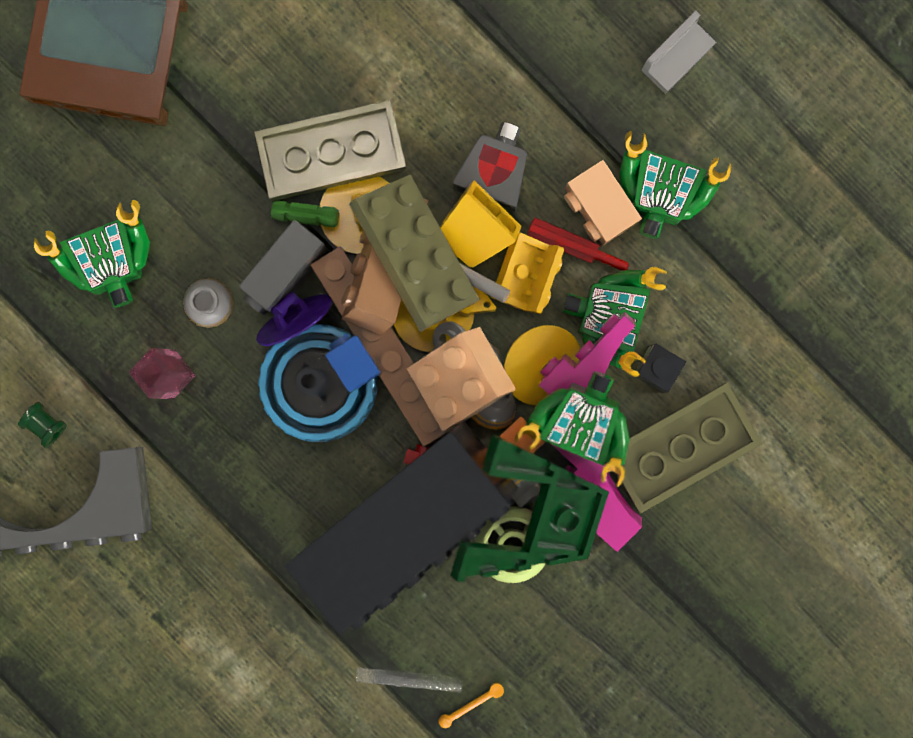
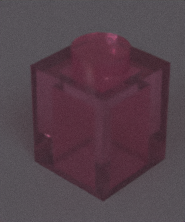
(162, 373)

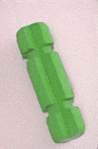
(305, 213)

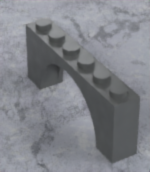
(115, 508)

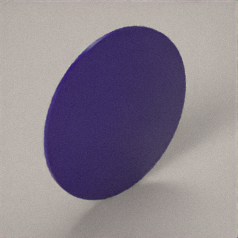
(293, 317)

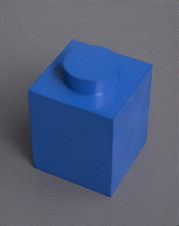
(352, 362)

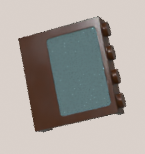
(102, 56)

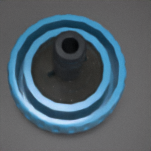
(305, 391)

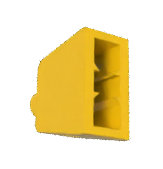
(478, 226)

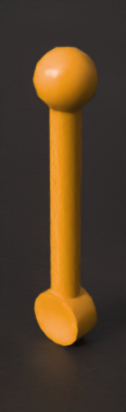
(496, 691)

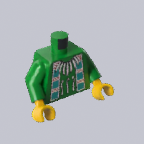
(665, 187)
(103, 256)
(615, 295)
(583, 424)

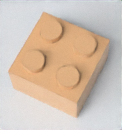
(461, 378)

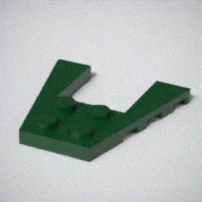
(560, 524)

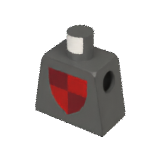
(495, 166)

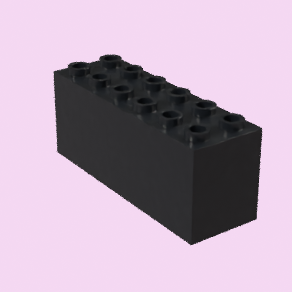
(402, 530)

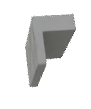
(678, 54)

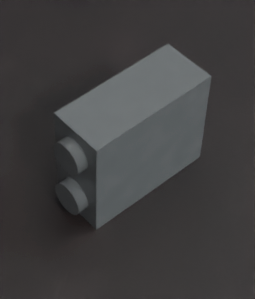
(282, 268)

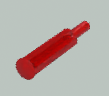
(572, 244)

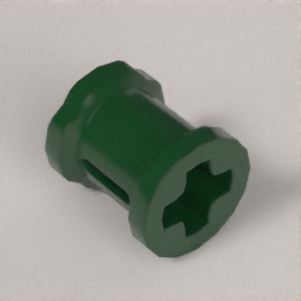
(42, 424)

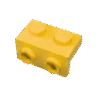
(529, 273)

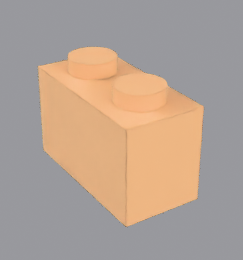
(601, 203)

